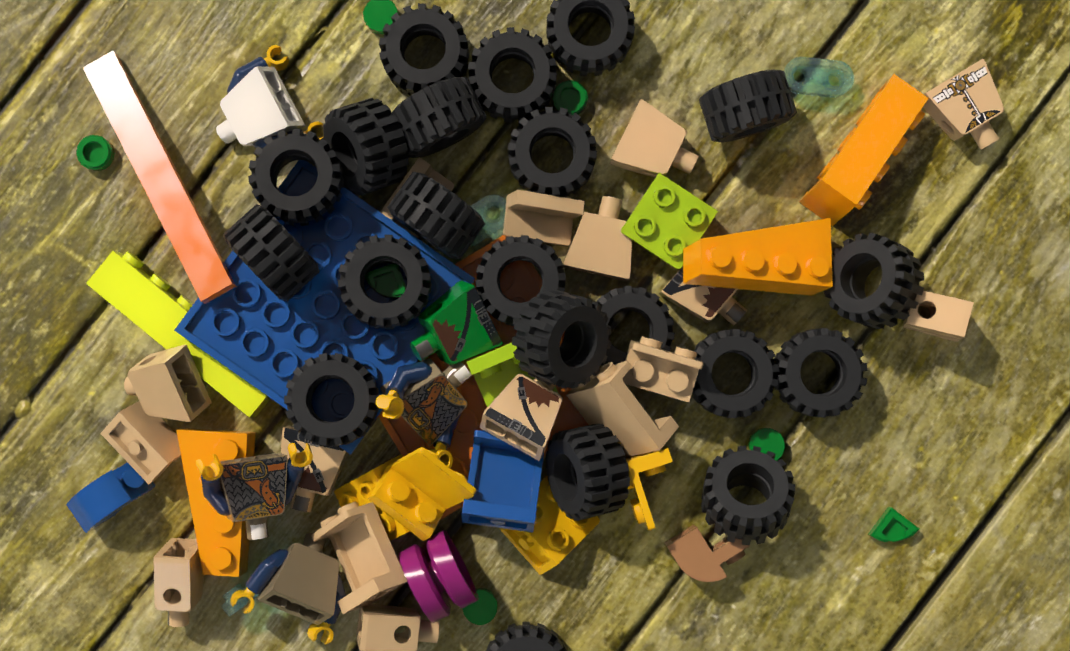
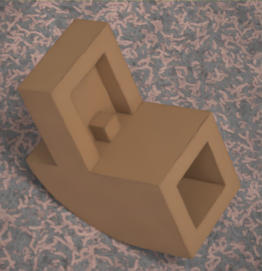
(699, 560)

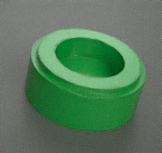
(379, 13)
(570, 96)
(95, 152)
(768, 440)
(483, 610)

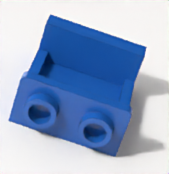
(505, 485)

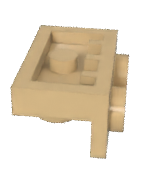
(662, 370)

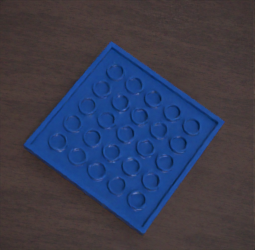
(270, 337)

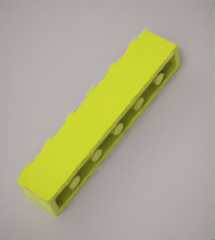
(158, 313)

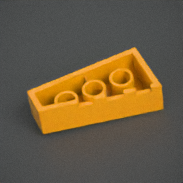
(865, 151)
(768, 259)
(220, 541)

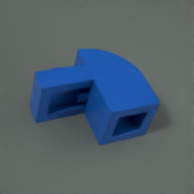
(107, 496)

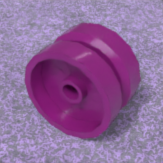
(436, 577)

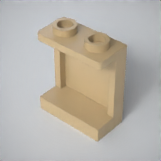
(611, 403)
(363, 554)

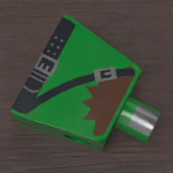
(456, 326)

